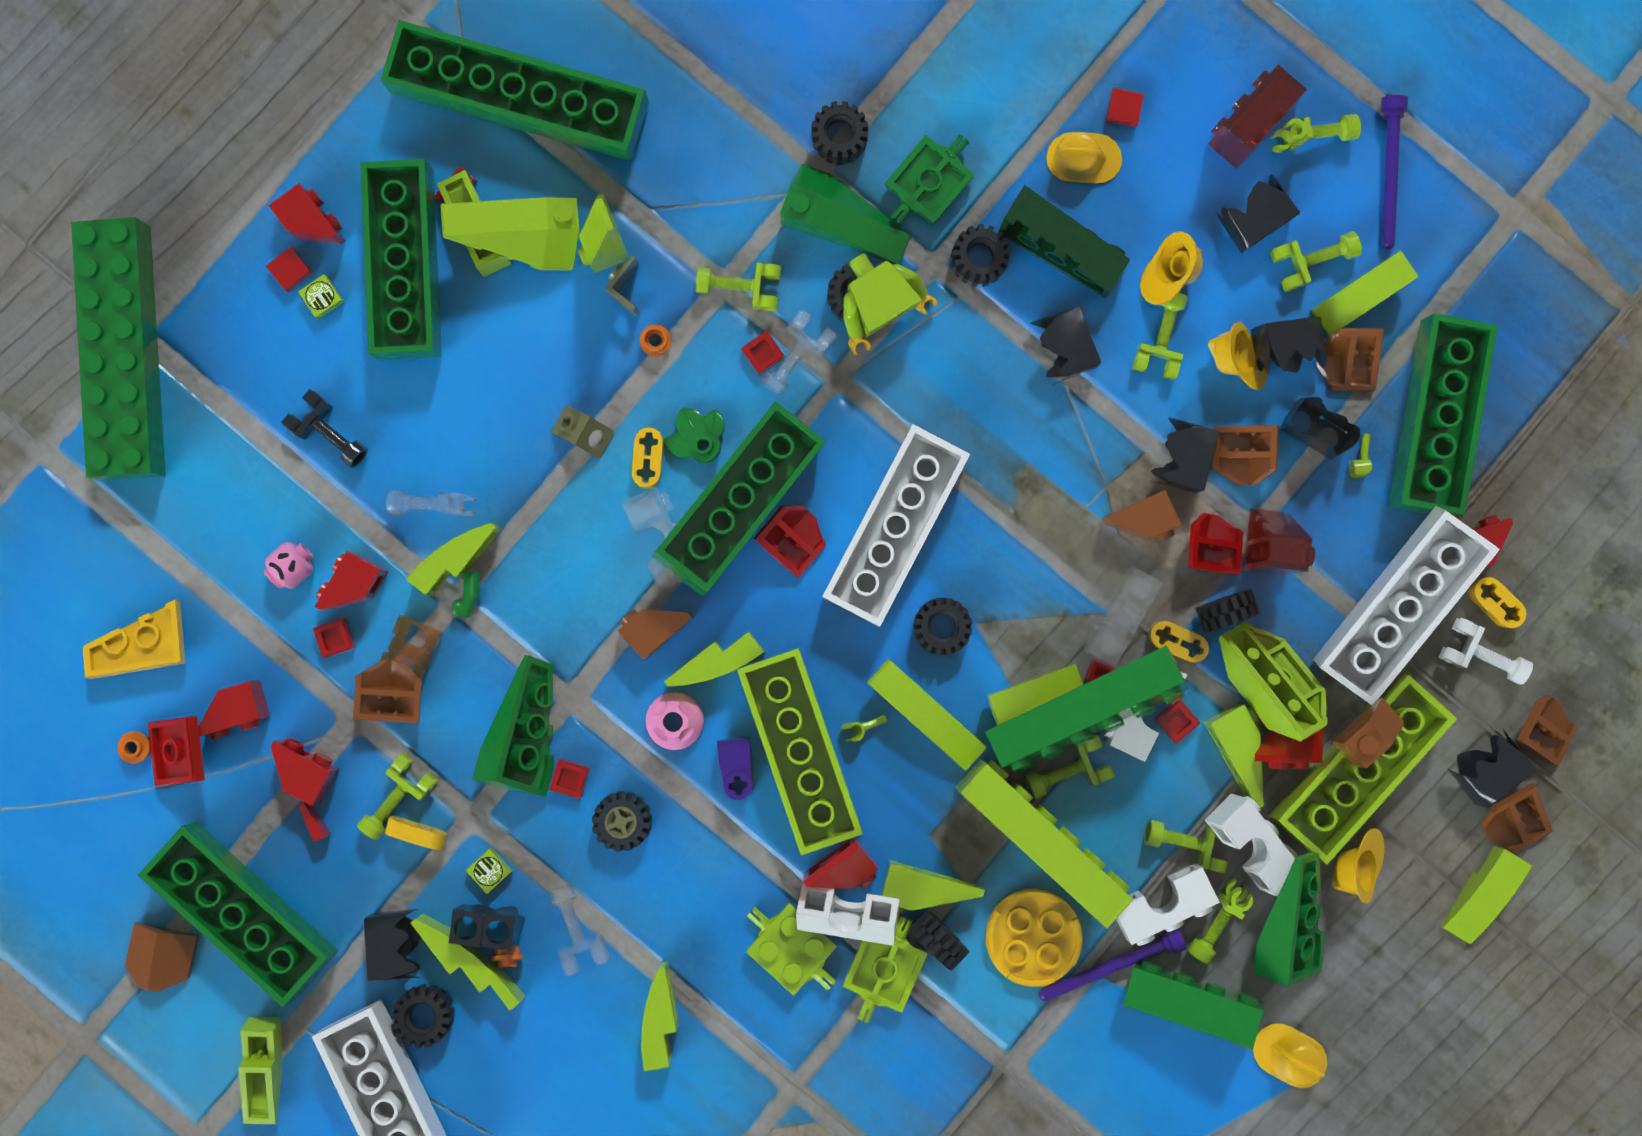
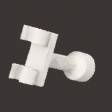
(1518, 669)

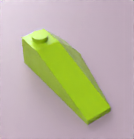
(526, 230)
(600, 238)

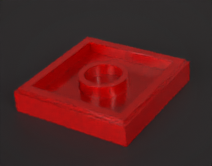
(176, 751)

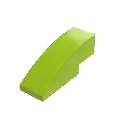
(459, 190)
(1365, 293)
(452, 558)
(717, 662)
(1032, 693)
(1486, 894)
(658, 1021)
(261, 1069)

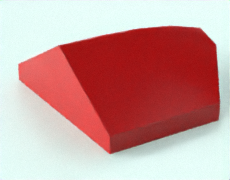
(792, 538)
(1215, 546)

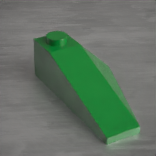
(834, 212)
(518, 741)
(1290, 941)

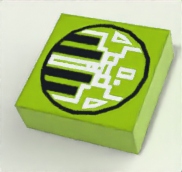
(321, 296)
(489, 870)

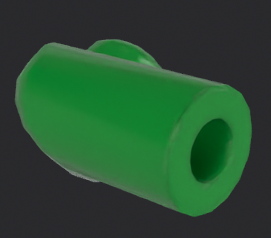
(470, 596)

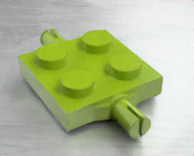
(790, 953)
(885, 972)

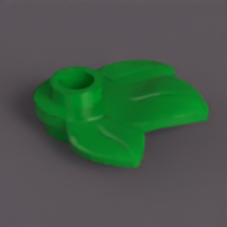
(694, 431)

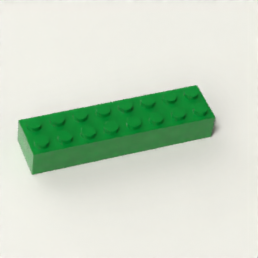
(515, 90)
(118, 349)

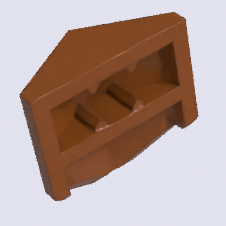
(1353, 359)
(1246, 453)
(388, 693)
(1547, 731)
(1517, 820)
(160, 956)

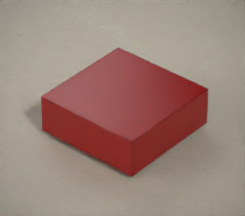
(1124, 107)
(289, 269)
(763, 353)
(334, 638)
(1177, 721)
(569, 778)

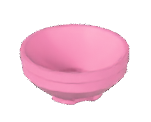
(689, 711)

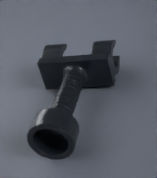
(352, 452)

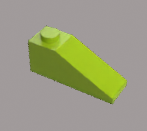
(1238, 741)
(924, 888)

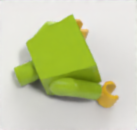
(880, 298)

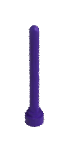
(1393, 108)
(1169, 942)

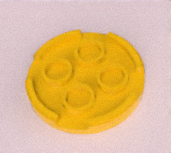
(1033, 937)

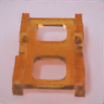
(401, 646)

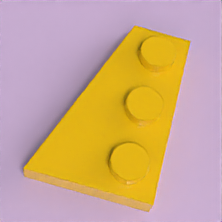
(143, 645)

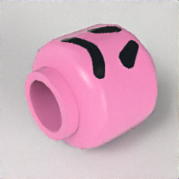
(289, 565)

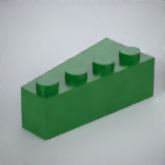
(1194, 1004)

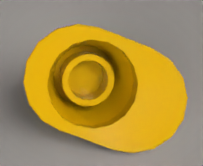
(1084, 157)
(1171, 268)
(1236, 356)
(1360, 867)
(1290, 1055)

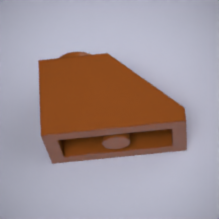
(1146, 518)
(651, 629)
(1370, 734)

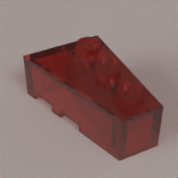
(1255, 115)
(1277, 544)

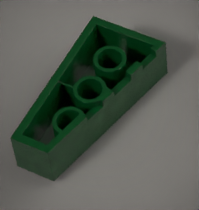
(1063, 242)

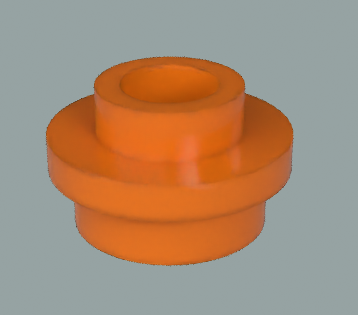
(648, 333)
(142, 743)
(507, 958)

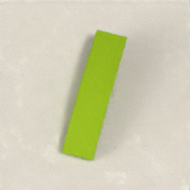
(926, 714)
(469, 958)

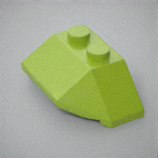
(1274, 681)

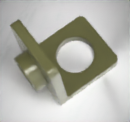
(618, 278)
(577, 428)

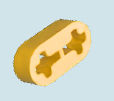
(640, 457)
(1492, 607)
(1181, 634)
(416, 833)

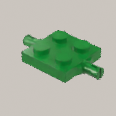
(929, 180)

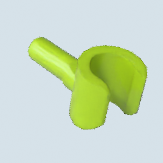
(1363, 466)
(860, 728)

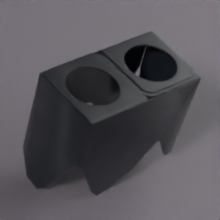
(1266, 212)
(1072, 342)
(1288, 343)
(1315, 408)
(1192, 455)
(1492, 775)
(506, 914)
(388, 943)

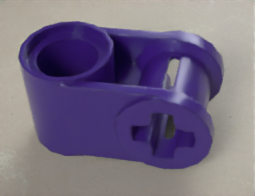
(736, 760)

